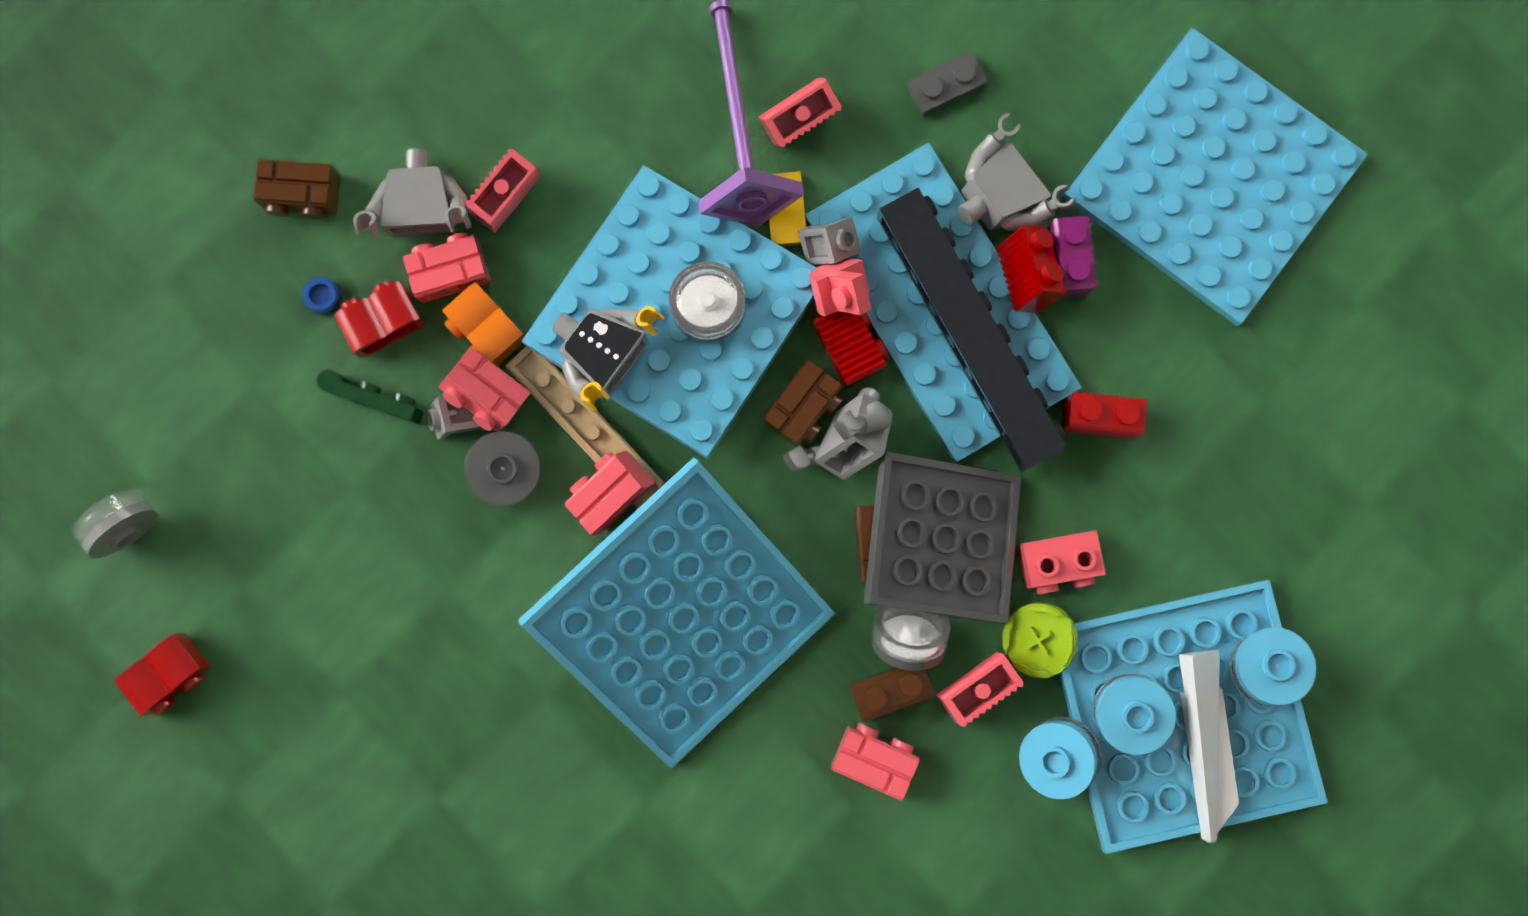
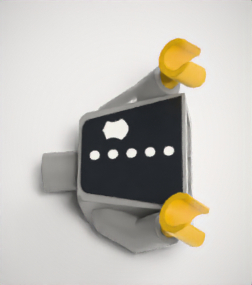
(603, 348)

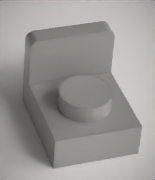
(829, 242)
(448, 419)

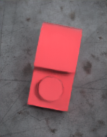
(841, 287)

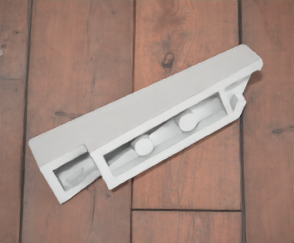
(1208, 741)

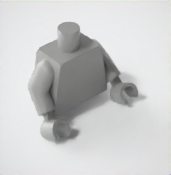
(1004, 187)
(415, 201)
(852, 439)

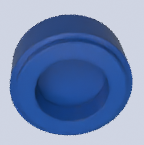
(322, 296)

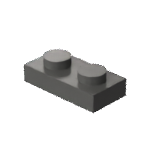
(946, 83)

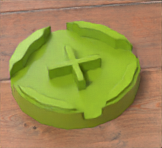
(1040, 640)

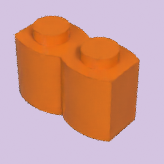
(483, 324)

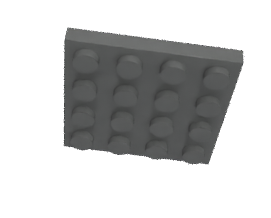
(942, 538)

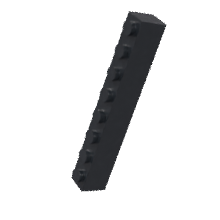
(970, 329)

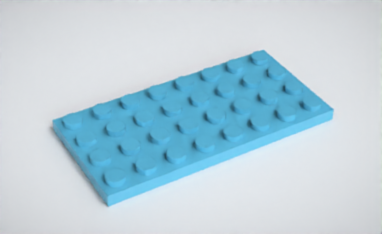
(904, 320)

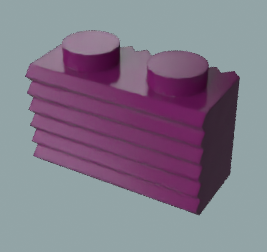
(1074, 254)

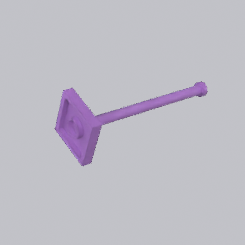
(749, 193)

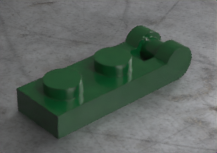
(369, 396)

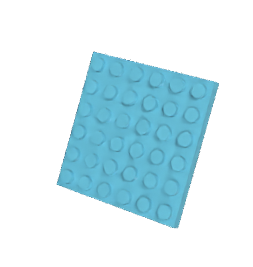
(1215, 176)
(631, 262)
(678, 614)
(1153, 793)

